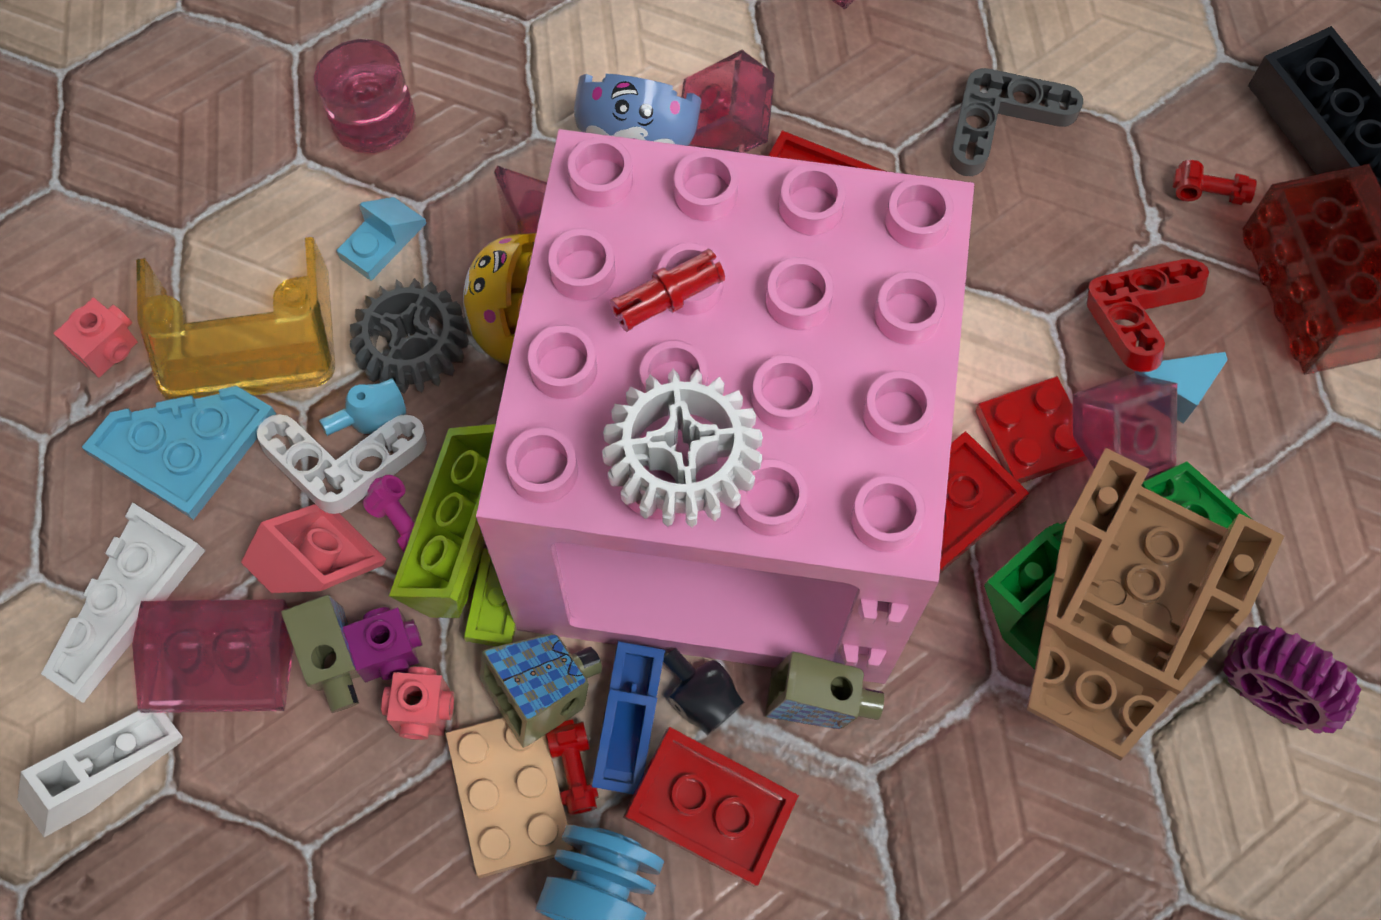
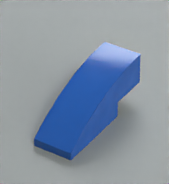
(628, 718)

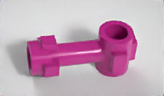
(384, 500)

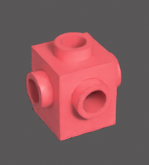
(97, 336)
(429, 714)

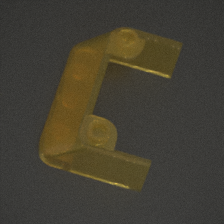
(253, 351)

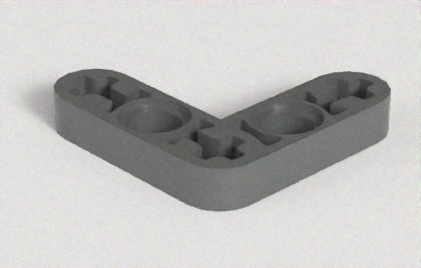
(991, 104)

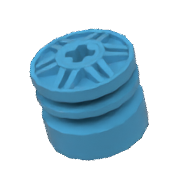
(600, 877)

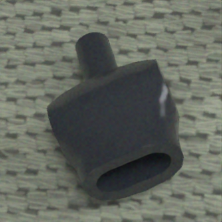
(704, 694)

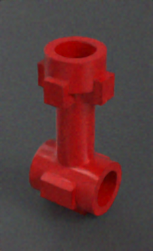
(1191, 181)
(567, 742)

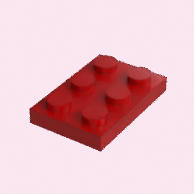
(976, 498)
(711, 806)

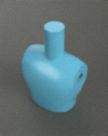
(367, 408)

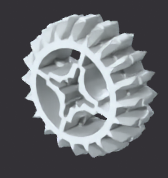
(658, 449)

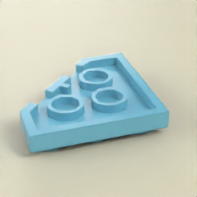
(181, 445)

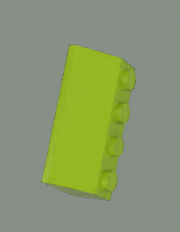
(446, 534)

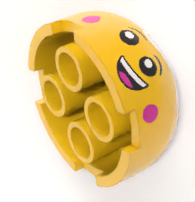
(496, 291)

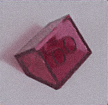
(211, 656)

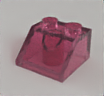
(734, 103)
(1131, 418)

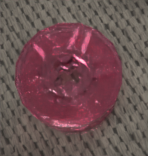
(365, 95)

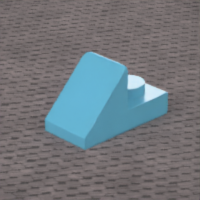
(381, 236)

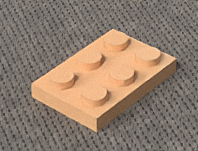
(507, 797)

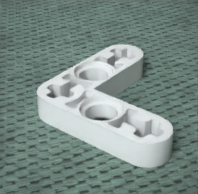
(344, 471)

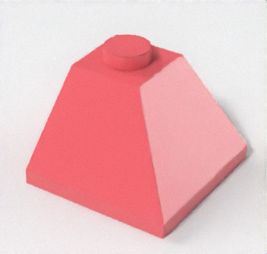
(308, 552)

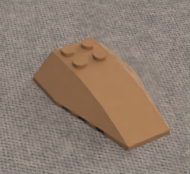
(1139, 605)

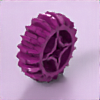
(1292, 679)

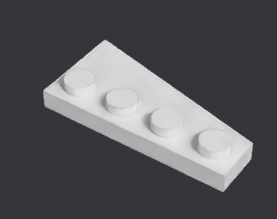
(141, 567)

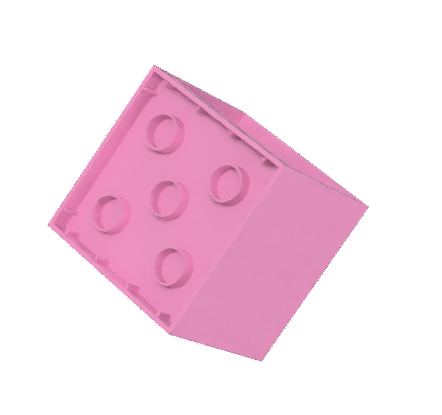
(830, 328)

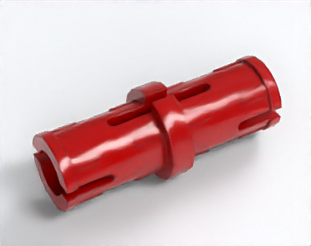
(667, 290)

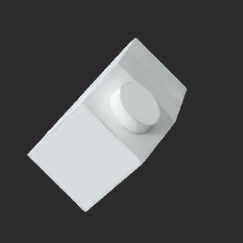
(93, 769)

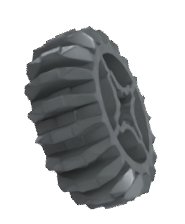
(400, 315)

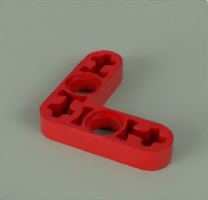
(1120, 298)

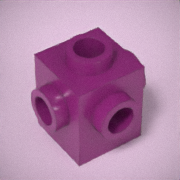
(383, 643)

